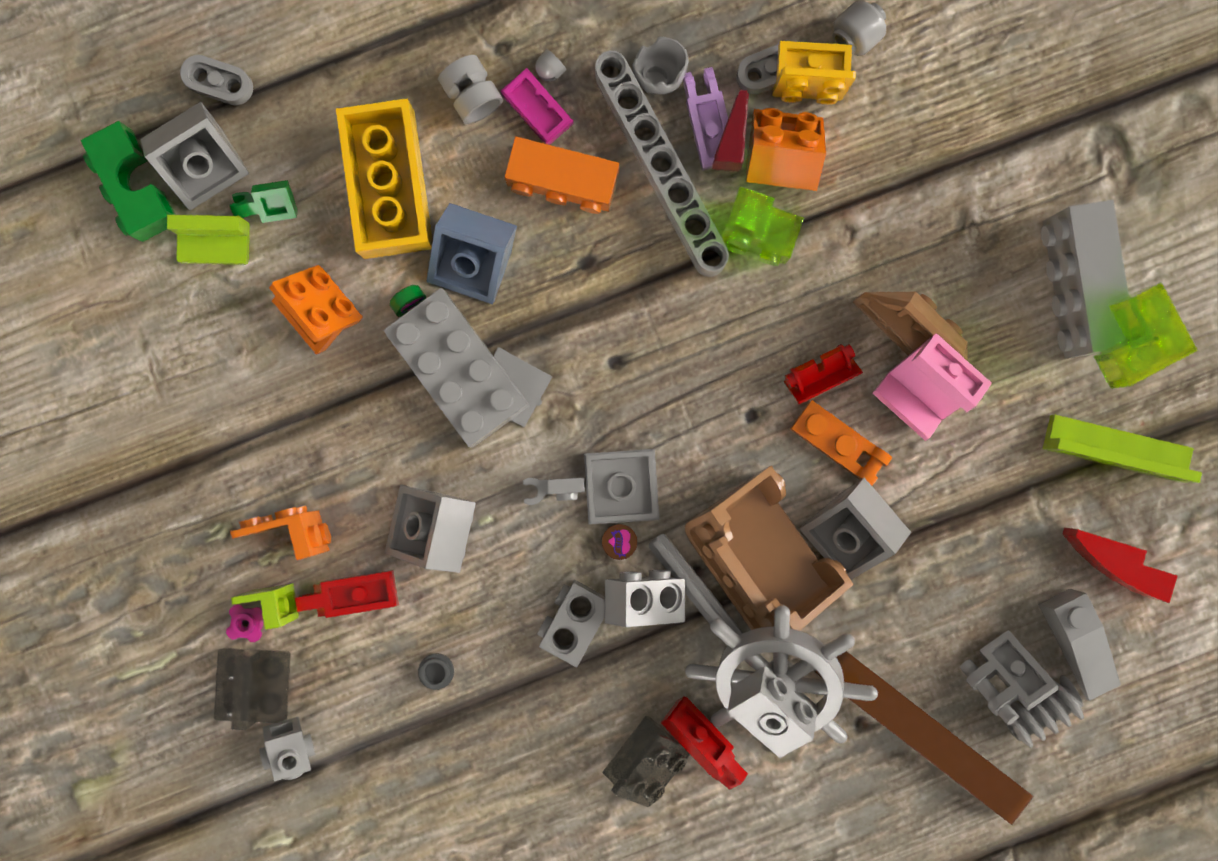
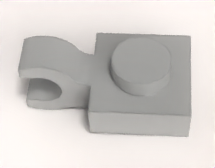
(563, 488)

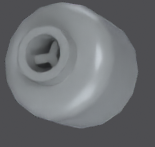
(860, 26)

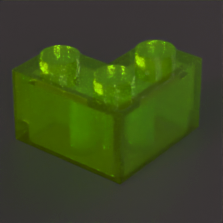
(760, 228)
(1152, 335)

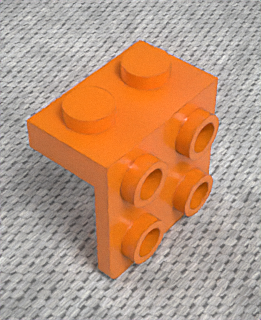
(306, 530)

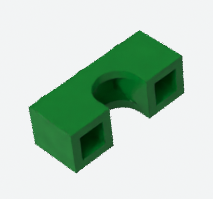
(114, 156)

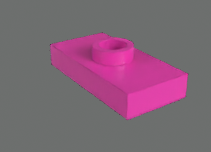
(536, 107)

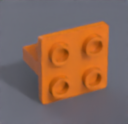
(314, 306)

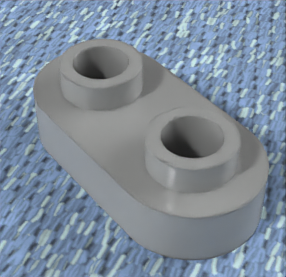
(762, 63)
(218, 81)

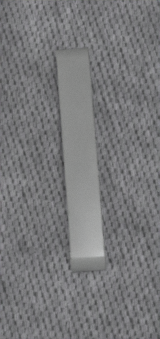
(660, 147)

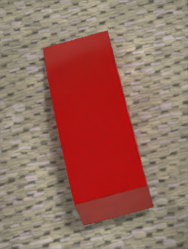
(1122, 564)

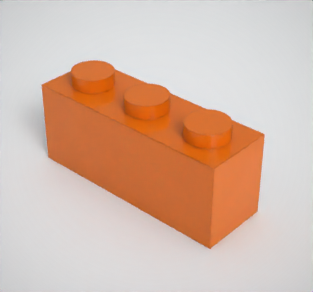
(561, 175)

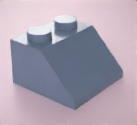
(470, 253)

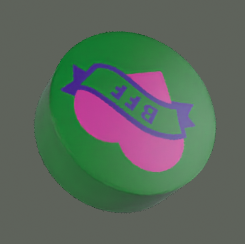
(406, 299)

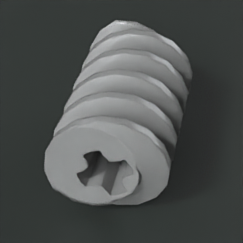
(1046, 713)

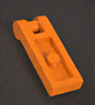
(839, 442)

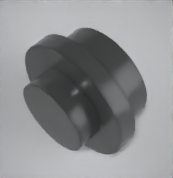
(436, 671)

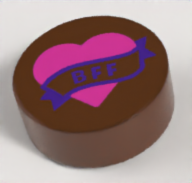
(619, 541)

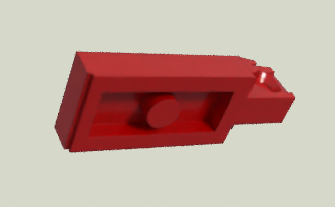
(351, 595)
(704, 742)

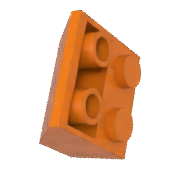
(786, 149)

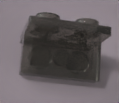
(251, 686)
(645, 764)

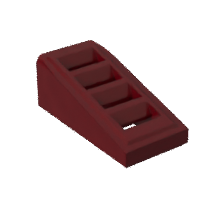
(732, 143)

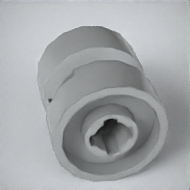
(467, 84)

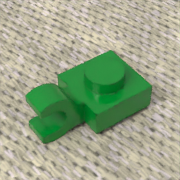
(269, 200)

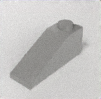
(1082, 641)

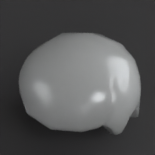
(661, 66)

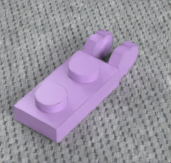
(706, 115)

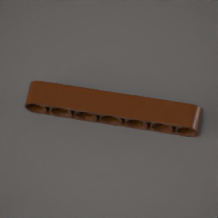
(937, 743)

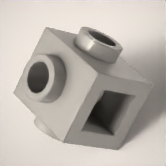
(286, 749)

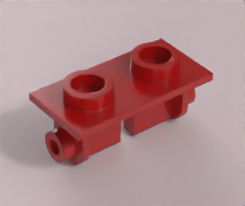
(814, 379)

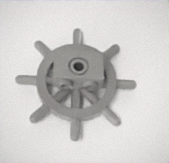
(773, 697)

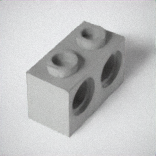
(652, 601)
(581, 625)

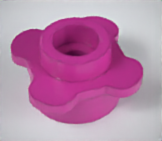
(237, 629)

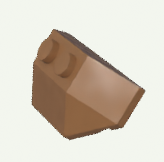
(910, 320)

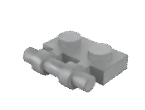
(1018, 671)

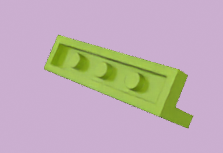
(1120, 449)

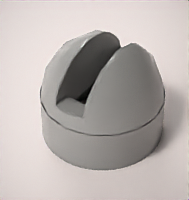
(549, 66)

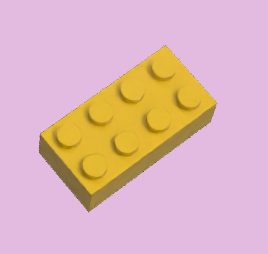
(384, 179)

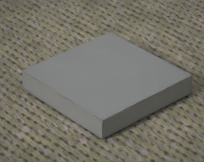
(621, 486)

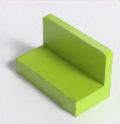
(210, 239)
(276, 603)

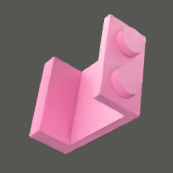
(931, 386)

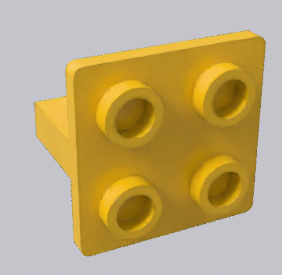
(813, 72)

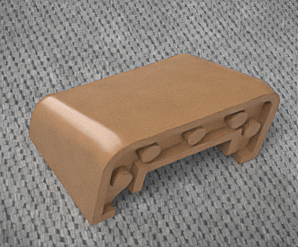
(763, 556)

